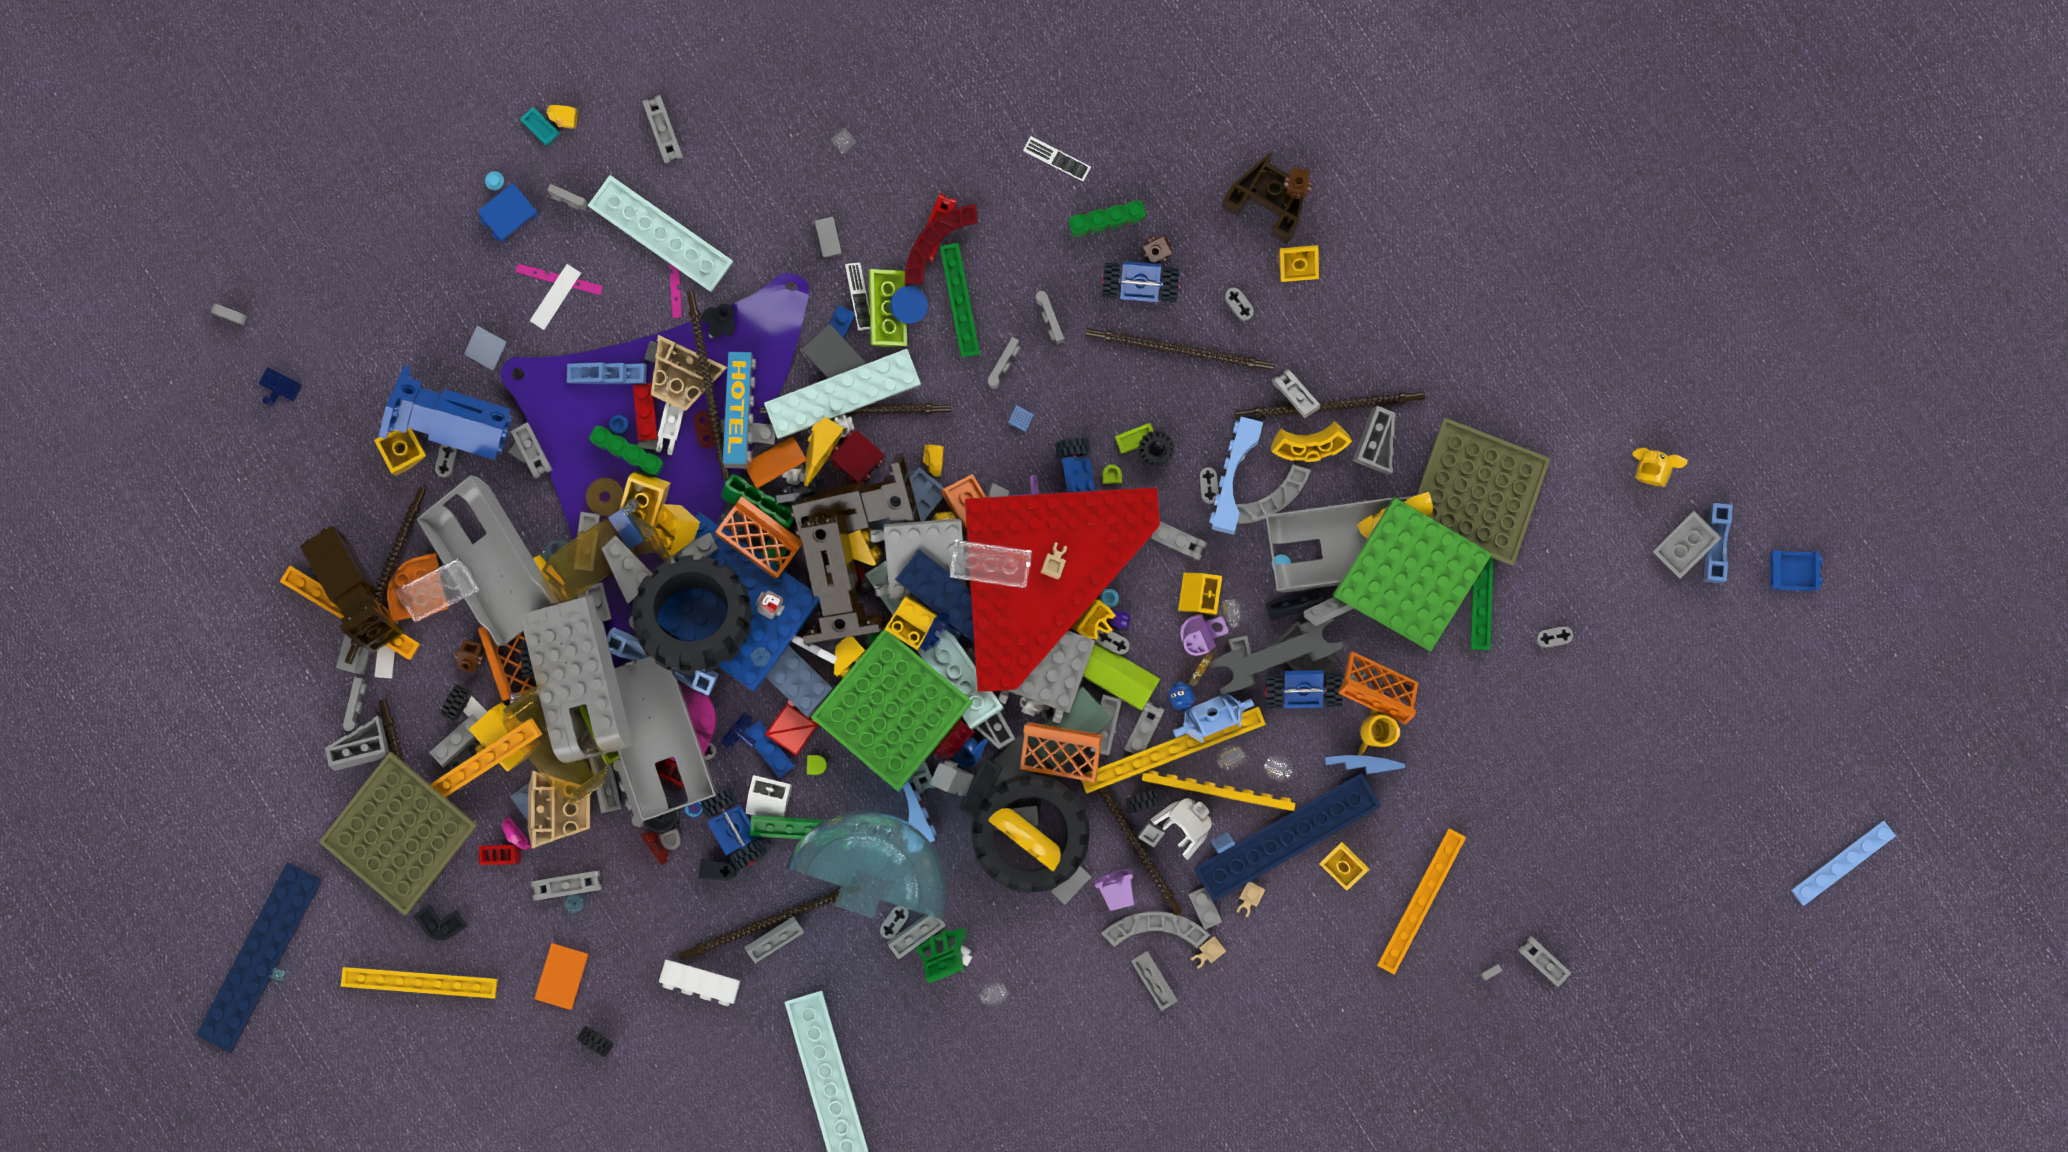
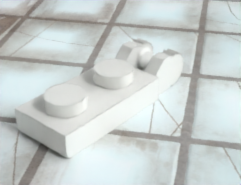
(669, 427)

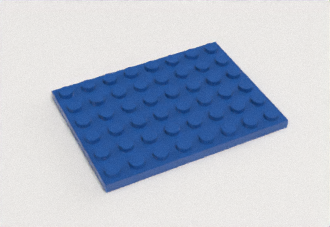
(700, 613)

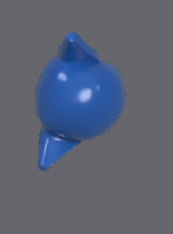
(970, 753)

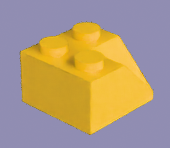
(401, 450)

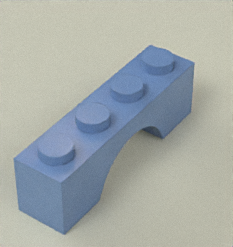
(1716, 558)

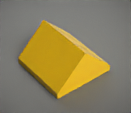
(1299, 263)
(1344, 866)

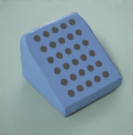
(1020, 418)
(1222, 842)

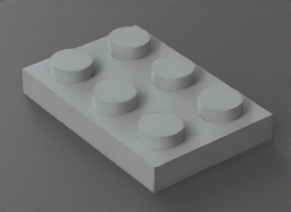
(1687, 544)

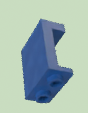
(507, 213)
(1795, 571)

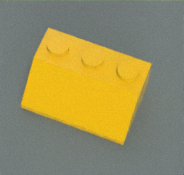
(490, 729)

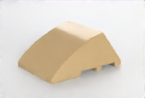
(678, 374)
(551, 815)

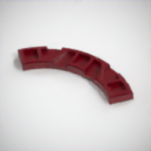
(932, 236)

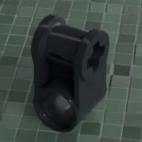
(714, 870)

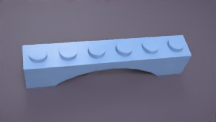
(1246, 438)
(628, 647)
(918, 816)

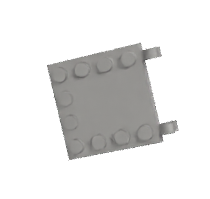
(902, 541)

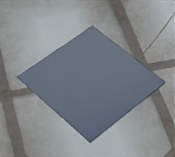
(485, 348)

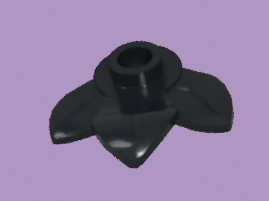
(717, 322)

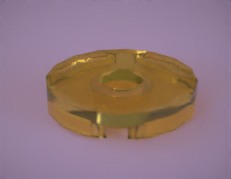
(596, 489)
(1201, 668)

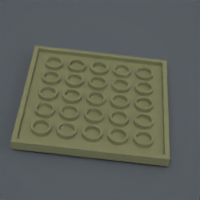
(1483, 487)
(398, 833)

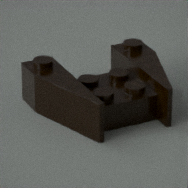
(1266, 187)

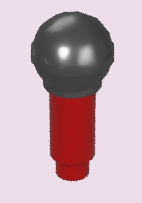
(864, 583)

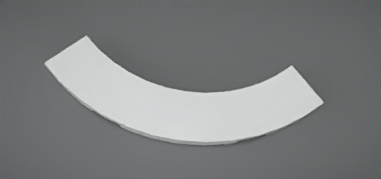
(815, 649)

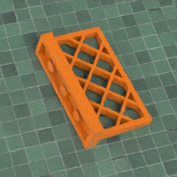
(764, 524)
(496, 666)
(1376, 698)
(1061, 735)

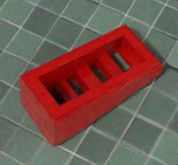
(669, 777)
(512, 854)

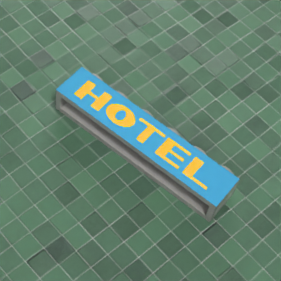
(738, 410)

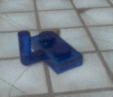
(278, 385)
(937, 627)
(738, 732)

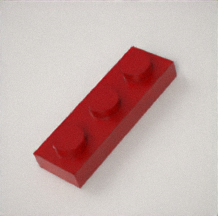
(645, 412)

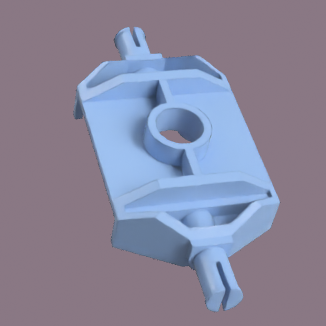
(1199, 724)

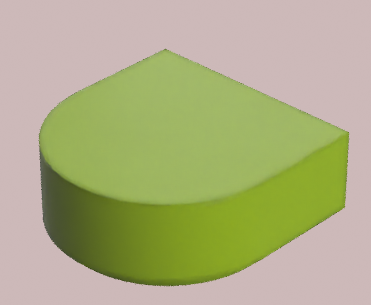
(1112, 475)
(816, 765)

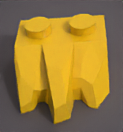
(1093, 620)

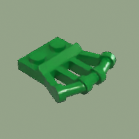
(946, 962)

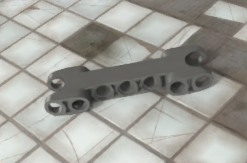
(1244, 667)

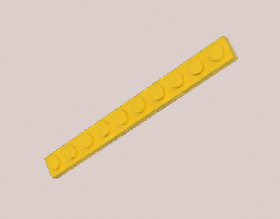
(1168, 752)

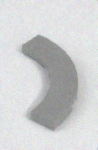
(1277, 500)
(1155, 922)

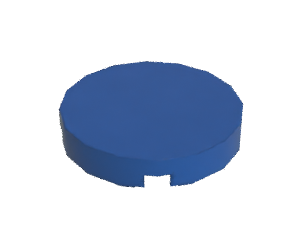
(908, 305)

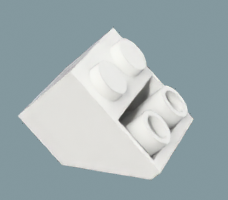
(767, 797)

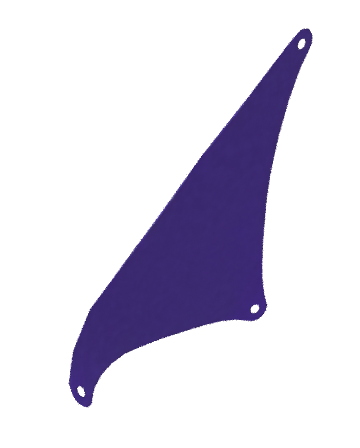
(568, 412)

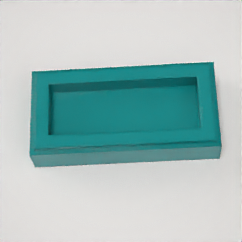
(540, 126)

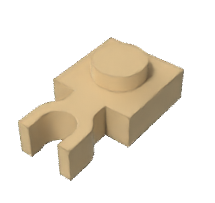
(1053, 563)
(1251, 895)
(1210, 950)

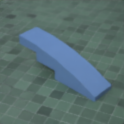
(606, 373)
(1371, 764)

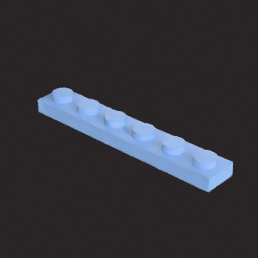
(1843, 863)

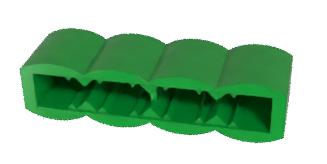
(1101, 220)
(622, 449)
(737, 487)

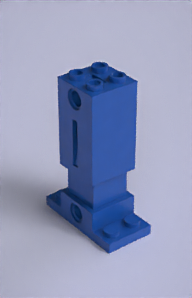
(446, 417)

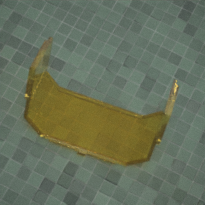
(583, 564)
(570, 780)

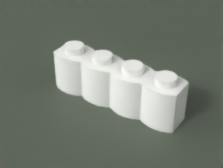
(699, 981)

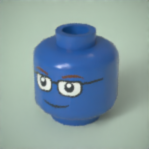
(1181, 696)

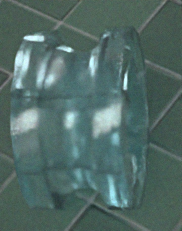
(278, 974)

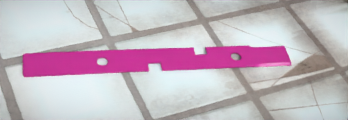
(552, 277)
(674, 281)

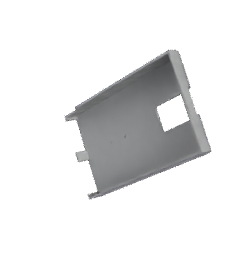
(1338, 538)
(500, 561)
(573, 670)
(662, 736)

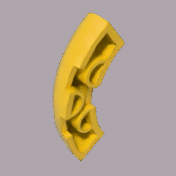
(1312, 446)
(1420, 502)
(1027, 837)

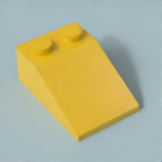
(822, 442)
(650, 494)

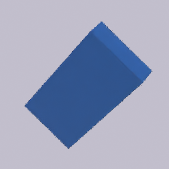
(626, 528)

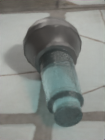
(631, 506)

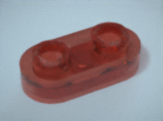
(704, 430)
(659, 853)

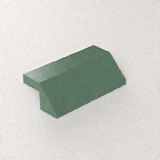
(1084, 716)

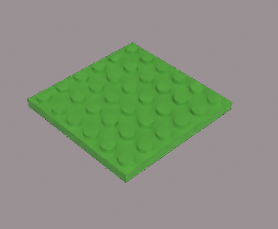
(1412, 574)
(892, 710)

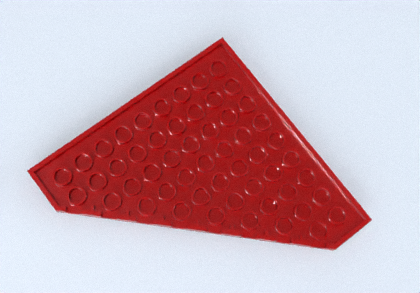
(1022, 625)

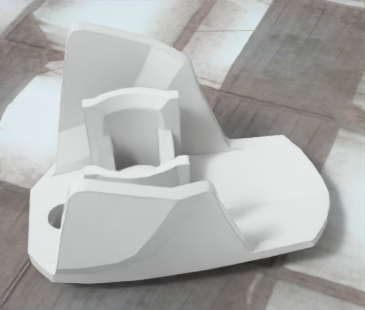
(1191, 819)

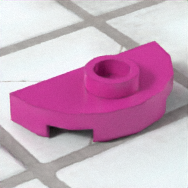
(514, 834)

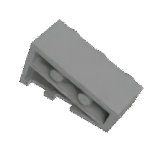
(1376, 442)
(625, 567)
(996, 731)
(359, 747)
(951, 778)

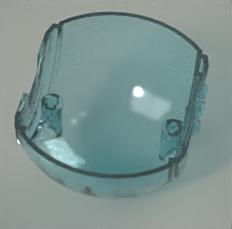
(872, 861)

